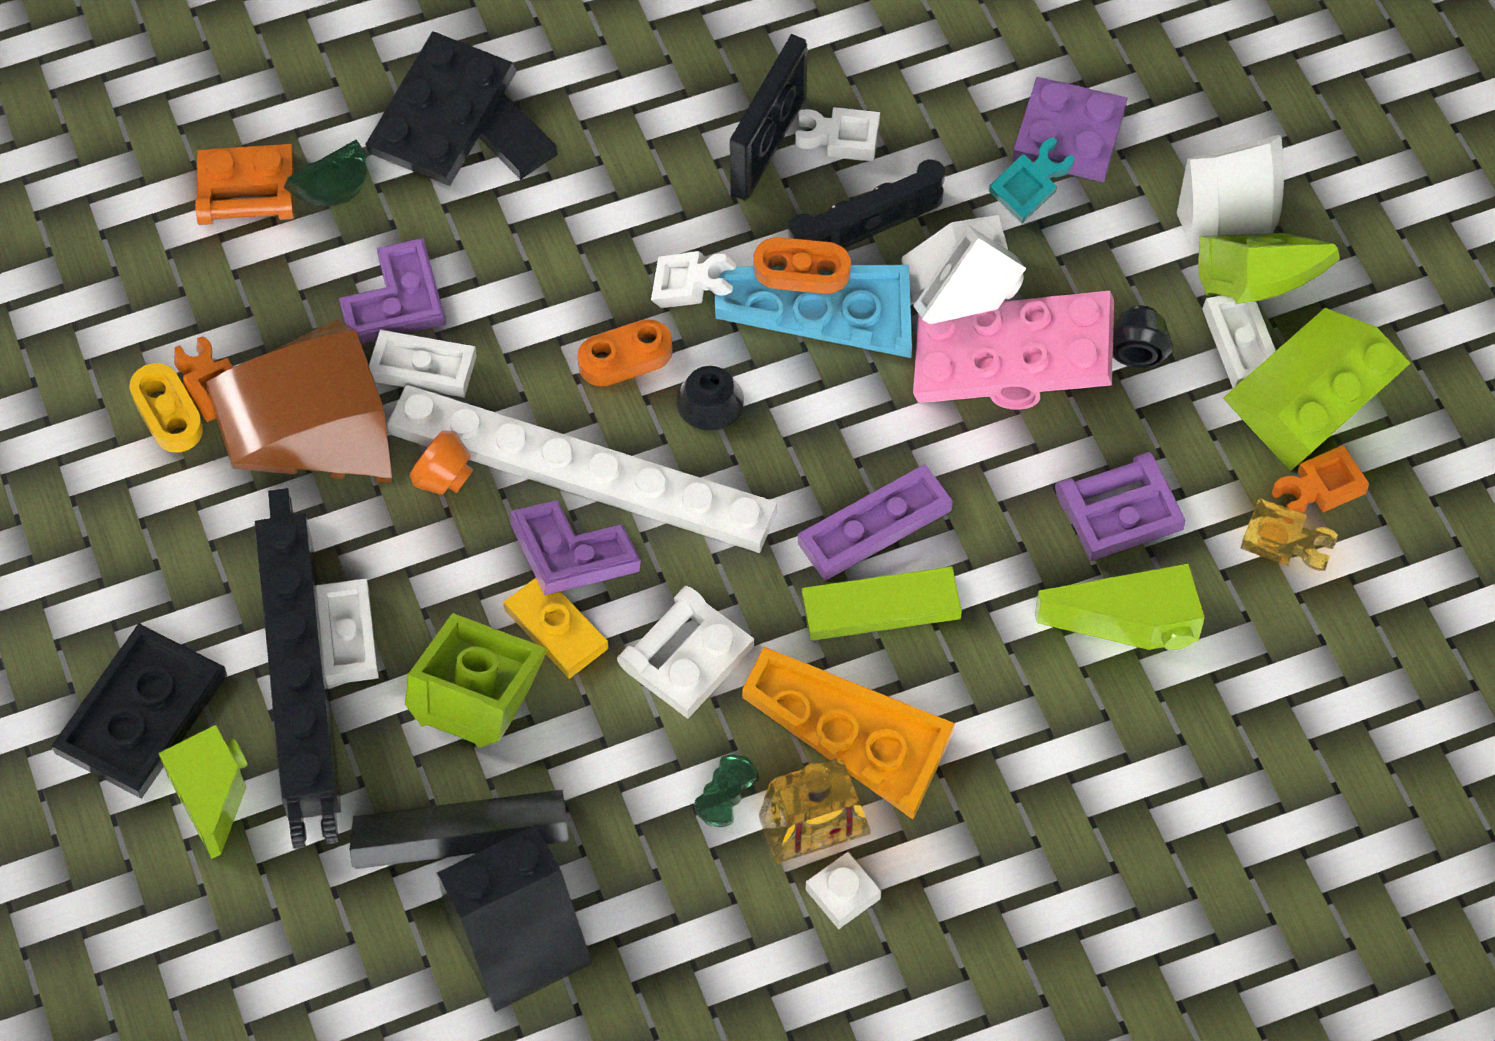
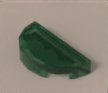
(332, 178)

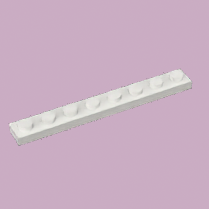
(587, 469)

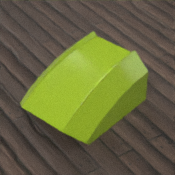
(1261, 264)
(472, 680)

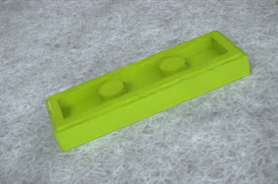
(881, 603)

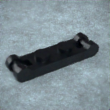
(876, 211)

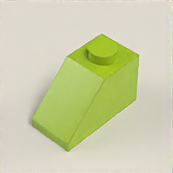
(207, 783)

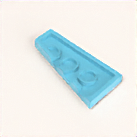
(865, 314)

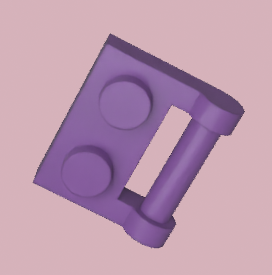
(1124, 518)

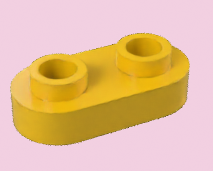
(167, 411)

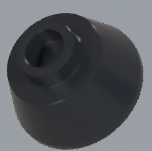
(1141, 338)
(710, 399)

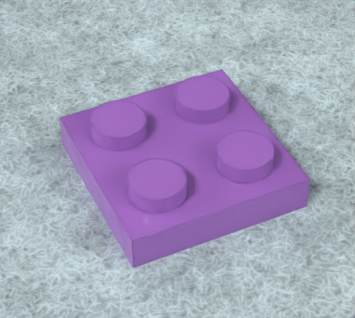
(1080, 121)

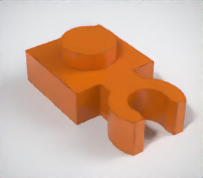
(198, 372)
(1325, 479)

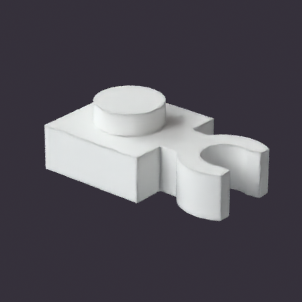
(846, 134)
(685, 277)

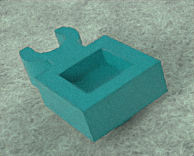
(1028, 184)

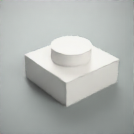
(843, 890)

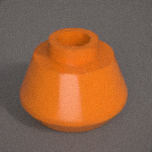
(442, 465)

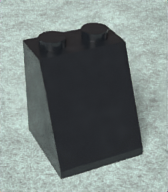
(514, 917)

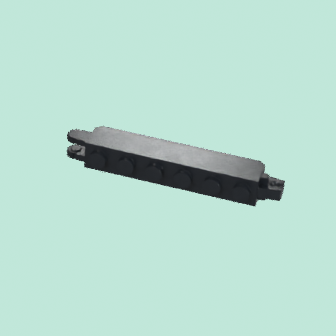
(297, 670)

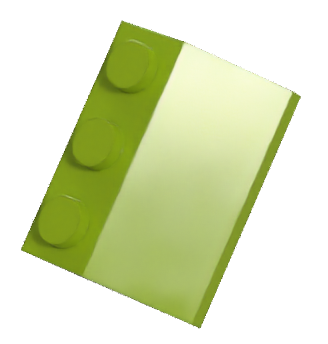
(1315, 384)

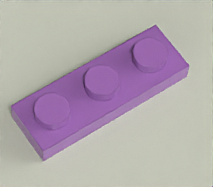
(874, 522)

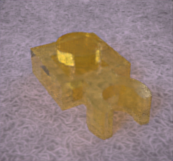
(1280, 533)

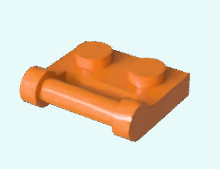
(244, 174)

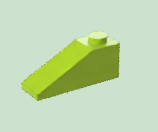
(1132, 609)

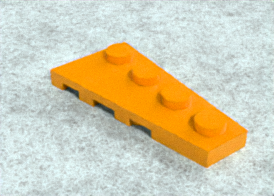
(878, 737)

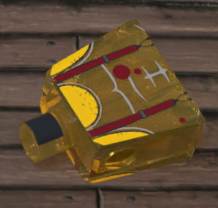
(814, 810)

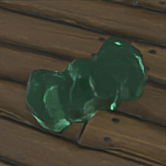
(724, 790)

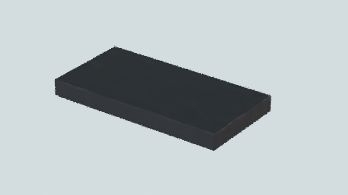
(454, 828)

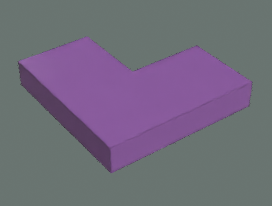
(405, 304)
(566, 559)

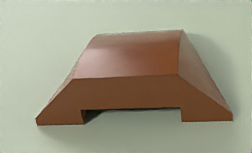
(305, 409)

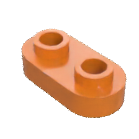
(802, 265)
(626, 352)

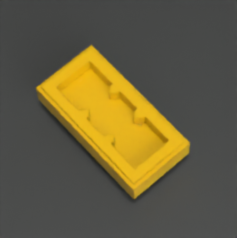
(557, 626)

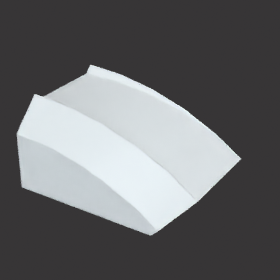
(1233, 190)

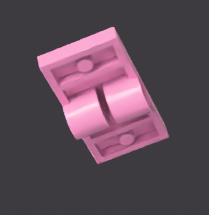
(1017, 350)

